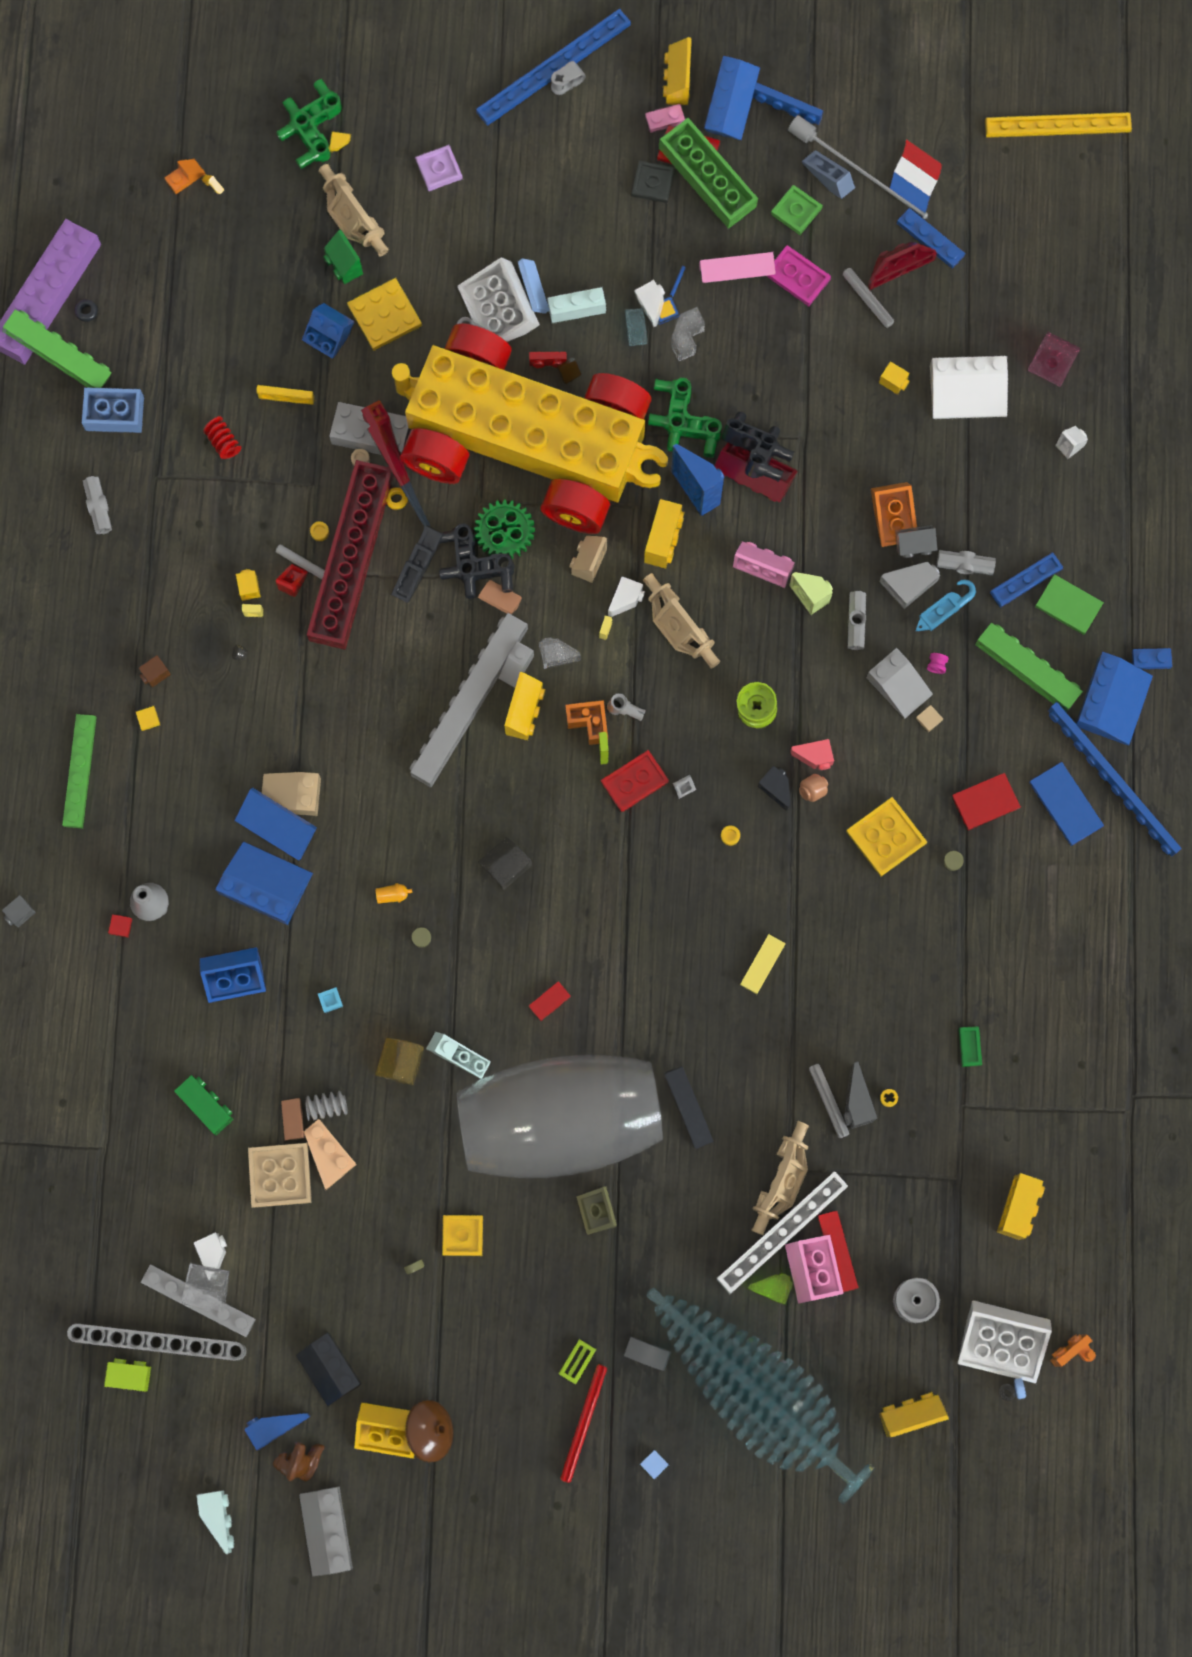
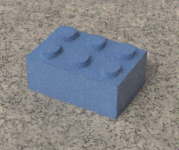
(113, 410)

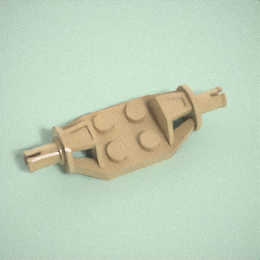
(349, 213)
(677, 624)
(787, 1181)

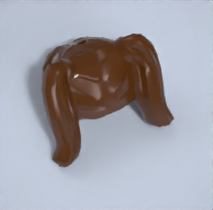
(297, 1464)

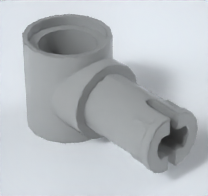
(626, 707)

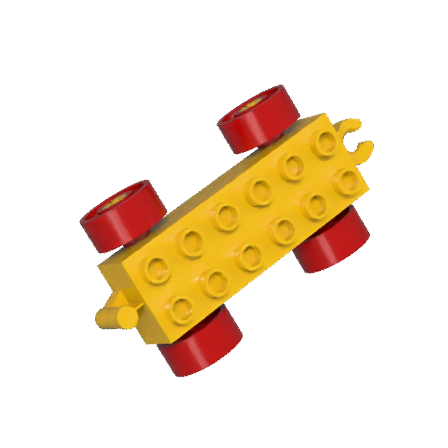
(476, 405)

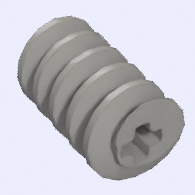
(326, 1105)

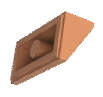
(494, 596)
(293, 1119)

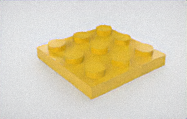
(384, 314)
(886, 836)

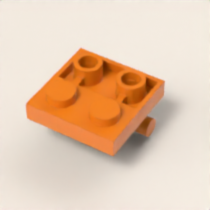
(1077, 1345)

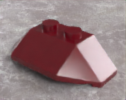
(899, 262)

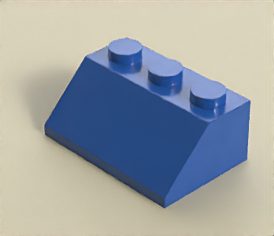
(232, 975)

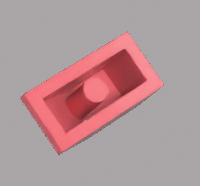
(814, 754)

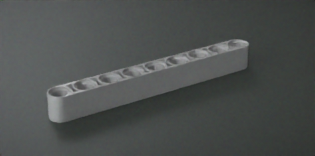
(147, 1342)

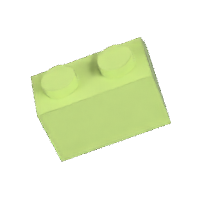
(811, 591)

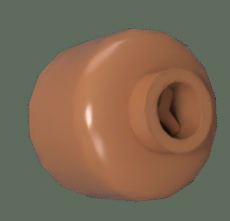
(813, 788)

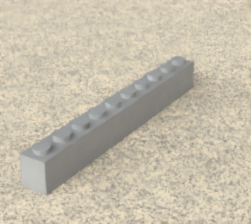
(468, 701)

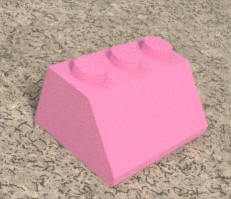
(763, 564)
(814, 1269)

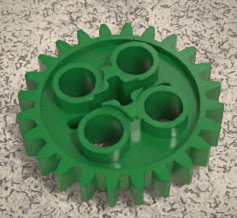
(500, 514)

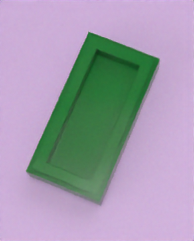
(970, 1046)

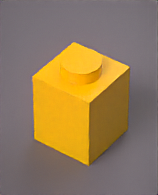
(894, 378)
(248, 584)

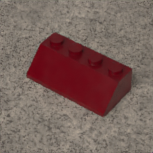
(733, 463)

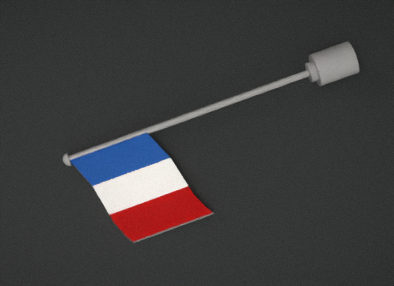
(911, 180)

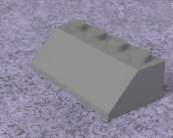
(326, 1531)

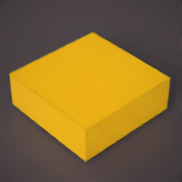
(148, 718)

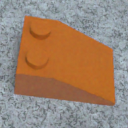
(893, 510)

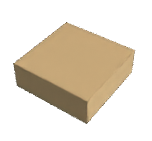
(929, 718)

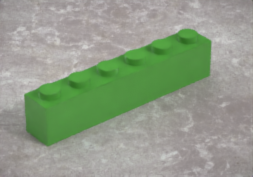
(56, 351)
(1028, 667)

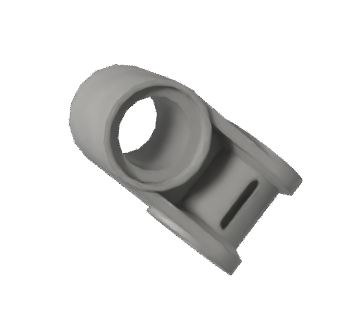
(566, 78)

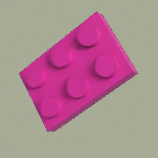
(799, 276)

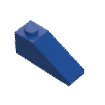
(267, 1429)

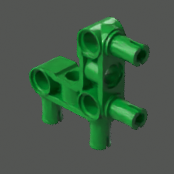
(313, 114)
(690, 426)

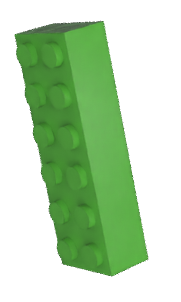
(708, 173)

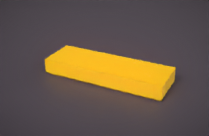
(285, 394)

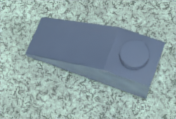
(830, 174)

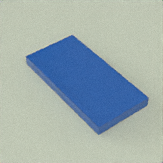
(1066, 804)
(275, 824)

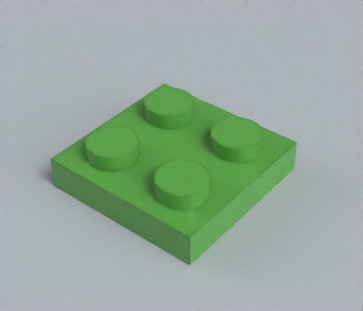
(796, 210)

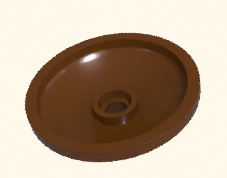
(429, 1431)

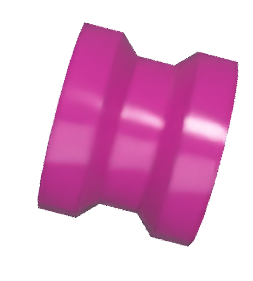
(937, 663)

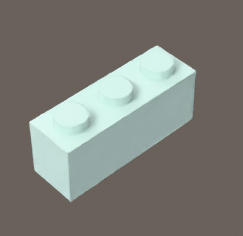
(577, 305)

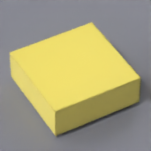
(252, 610)
(606, 626)

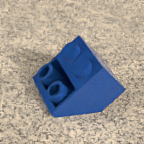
(327, 330)

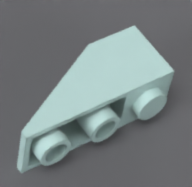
(458, 1054)
(214, 1515)

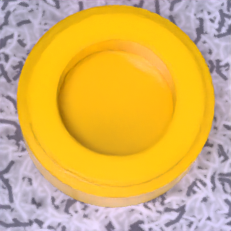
(319, 531)
(730, 835)

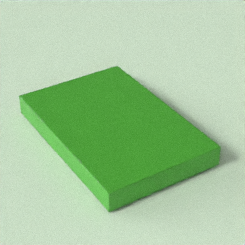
(1069, 604)

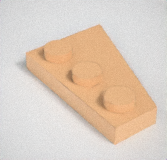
(328, 1154)

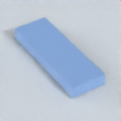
(533, 286)

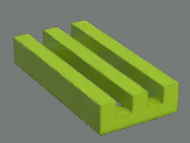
(586, 1346)

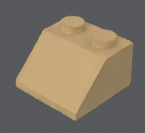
(589, 557)

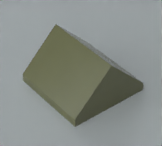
(596, 1211)

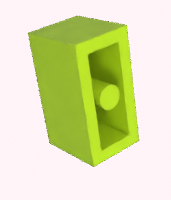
(127, 1375)

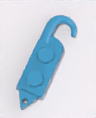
(945, 608)

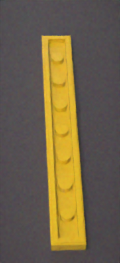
(1058, 124)

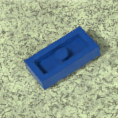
(1152, 658)

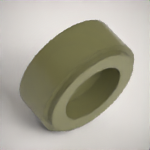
(953, 860)
(421, 937)
(414, 1266)

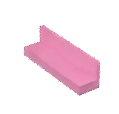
(737, 267)

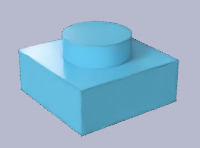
(330, 1000)

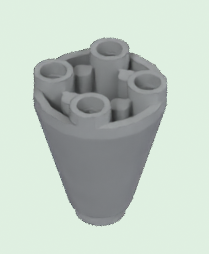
(153, 905)

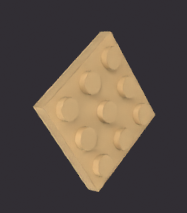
(279, 1175)

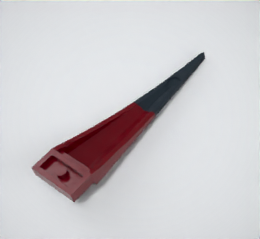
(383, 437)

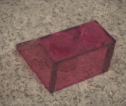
(1054, 359)

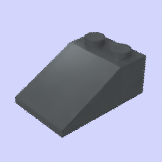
(858, 1105)

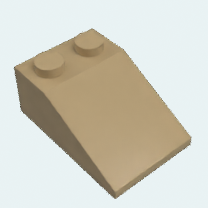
(294, 791)

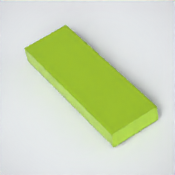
(603, 747)

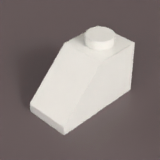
(651, 299)
(1071, 441)
(626, 596)
(211, 1250)

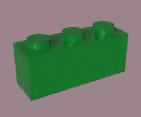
(204, 1104)

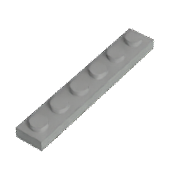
(174, 1288)

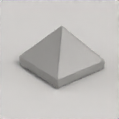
(684, 786)

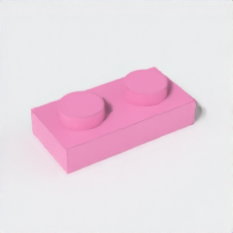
(662, 118)

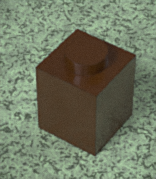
(153, 671)

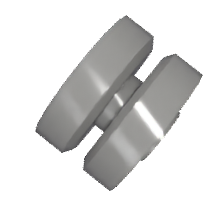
(905, 1305)

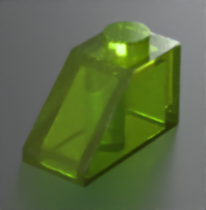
(774, 1287)

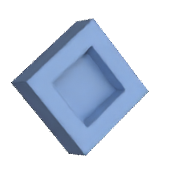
(654, 1464)

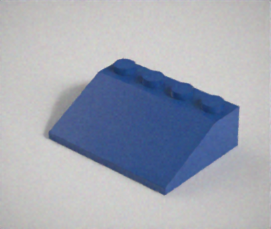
(697, 478)
(1114, 699)
(264, 883)

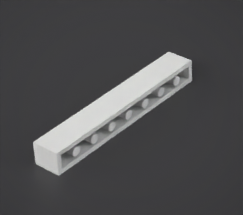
(782, 1232)

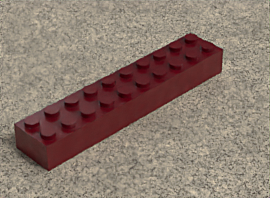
(350, 555)

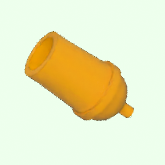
(392, 893)

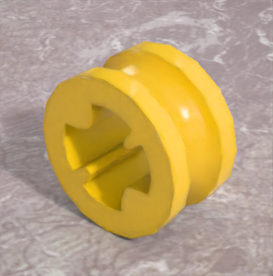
(889, 1104)

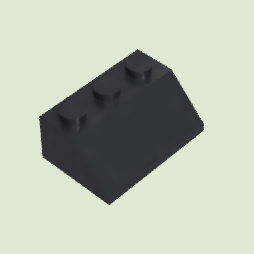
(328, 1369)

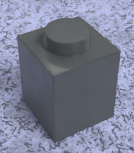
(18, 911)

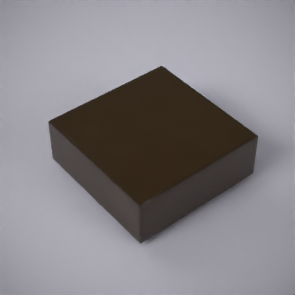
(569, 370)

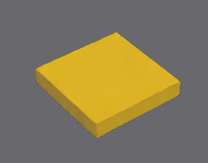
(462, 1235)

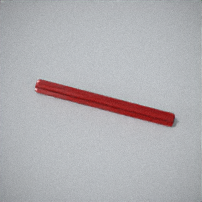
(583, 1423)

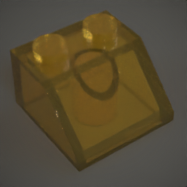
(399, 1061)

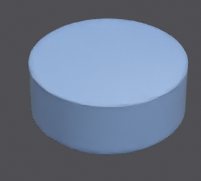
(1019, 1387)

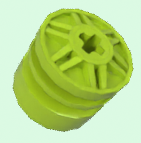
(759, 695)

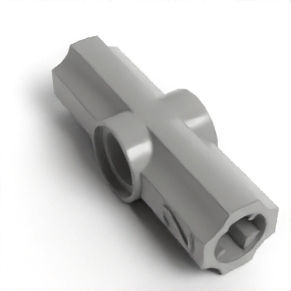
(97, 505)
(966, 562)
(857, 609)

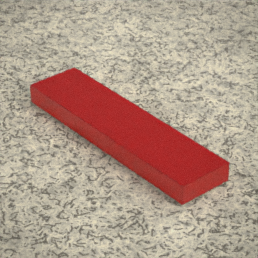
(831, 1226)

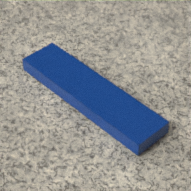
(1026, 580)

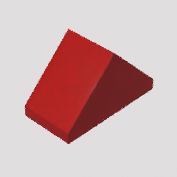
(291, 580)

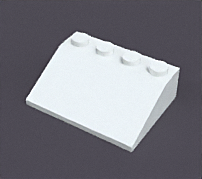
(499, 301)
(969, 387)
(1004, 1341)

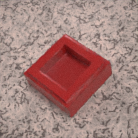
(120, 926)

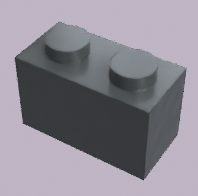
(916, 540)

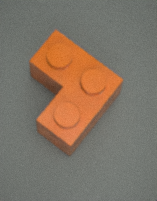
(590, 716)

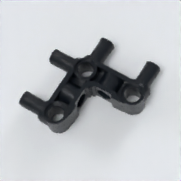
(760, 443)
(481, 567)

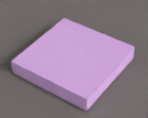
(438, 168)

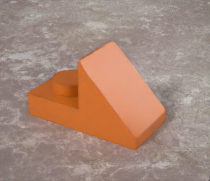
(186, 174)

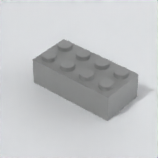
(351, 429)

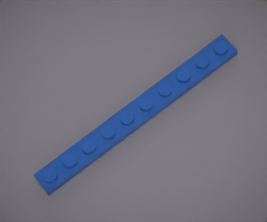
(542, 74)
(1117, 784)

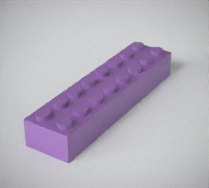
(50, 282)

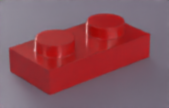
(542, 359)

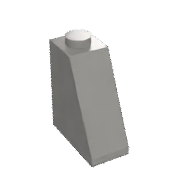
(910, 582)

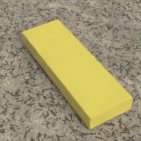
(762, 964)

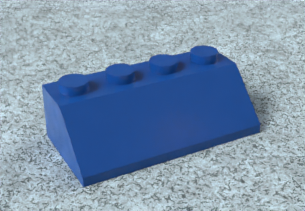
(732, 98)

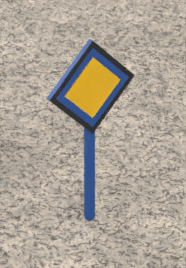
(669, 309)

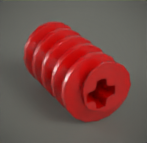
(219, 438)

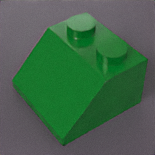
(343, 258)

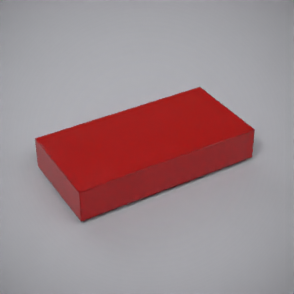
(549, 1001)

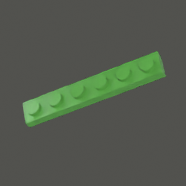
(79, 771)

